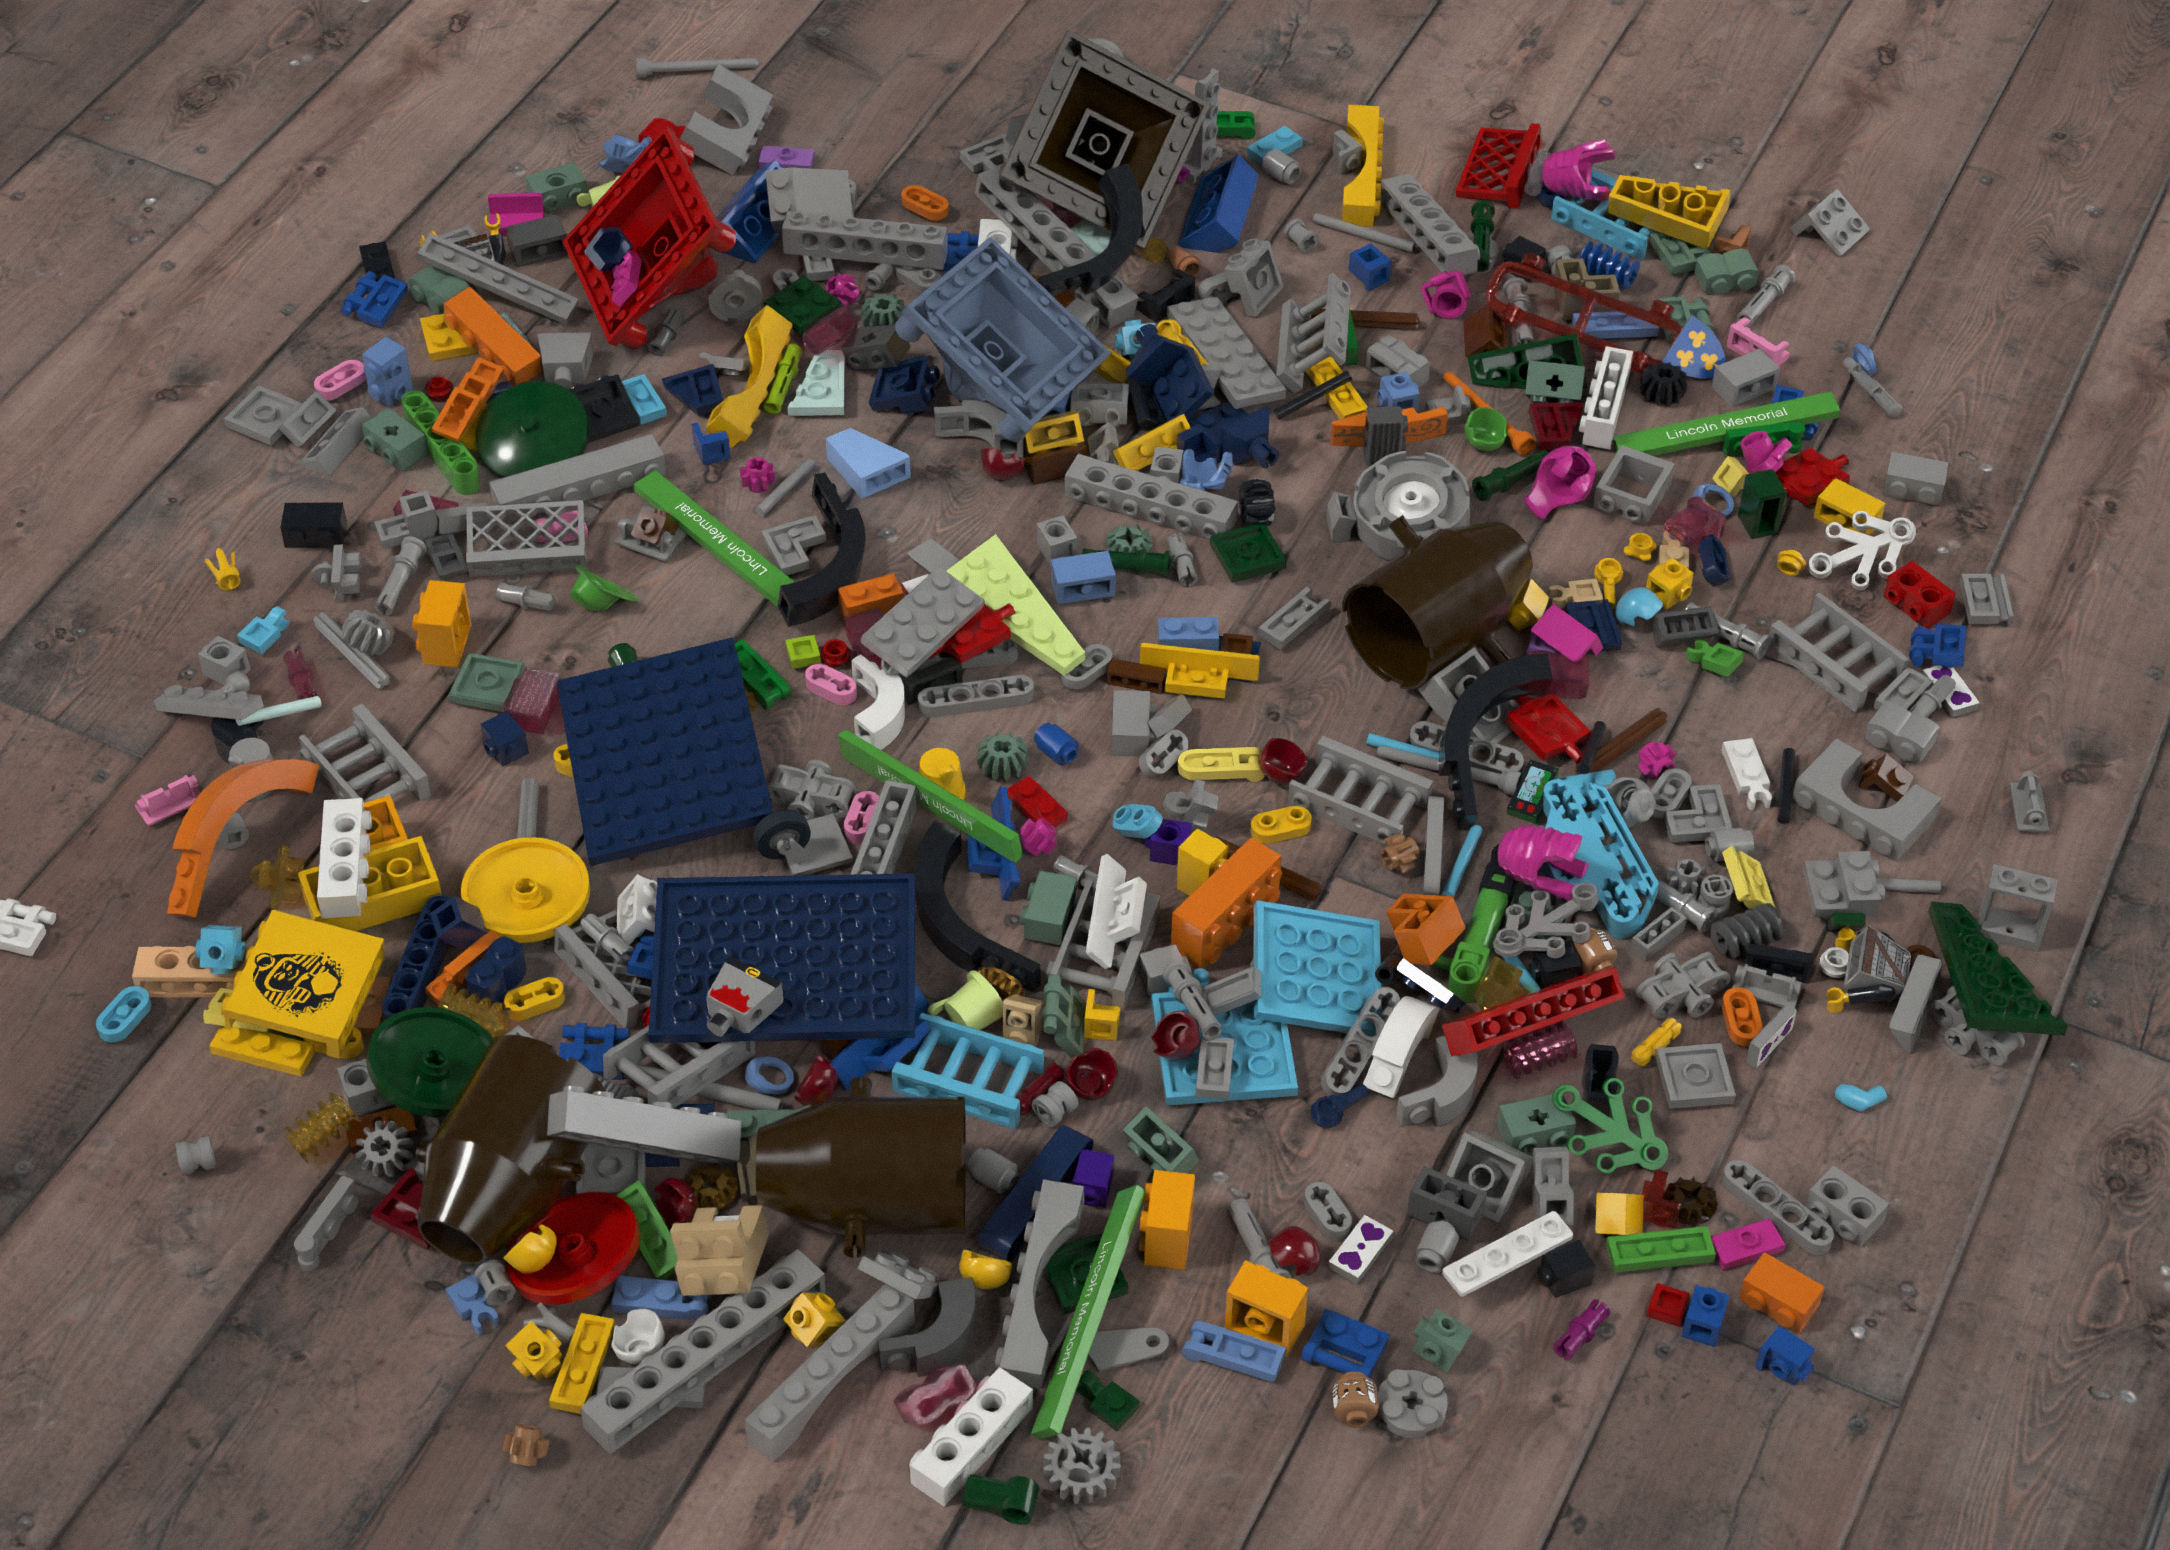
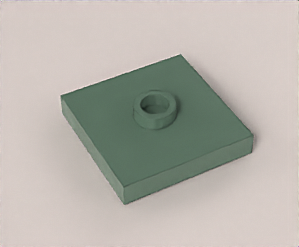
(485, 681)

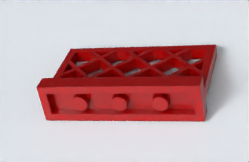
(1515, 179)

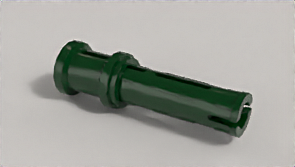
(1482, 228)
(1503, 478)
(1140, 561)

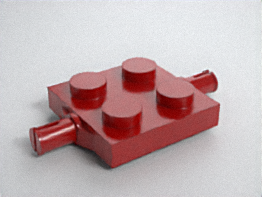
(1810, 473)
(979, 634)
(1548, 727)

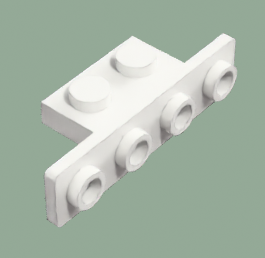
(1115, 910)
(1507, 1253)

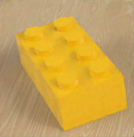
(397, 885)

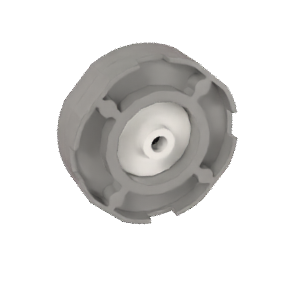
(1420, 488)

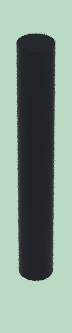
(1312, 395)
(1591, 747)
(1786, 785)

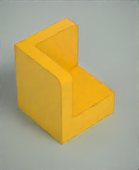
(1100, 1020)
(1619, 1213)

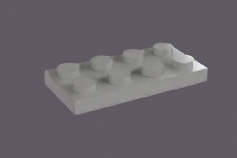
(922, 621)

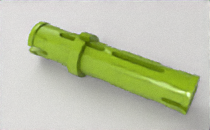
(786, 371)

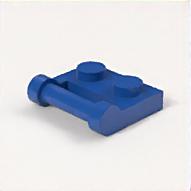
(1348, 1339)

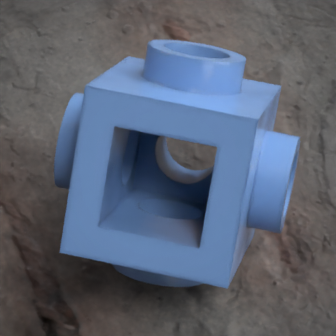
(1398, 391)

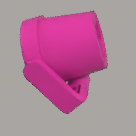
(1450, 296)
(1762, 453)

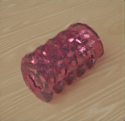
(1539, 1046)

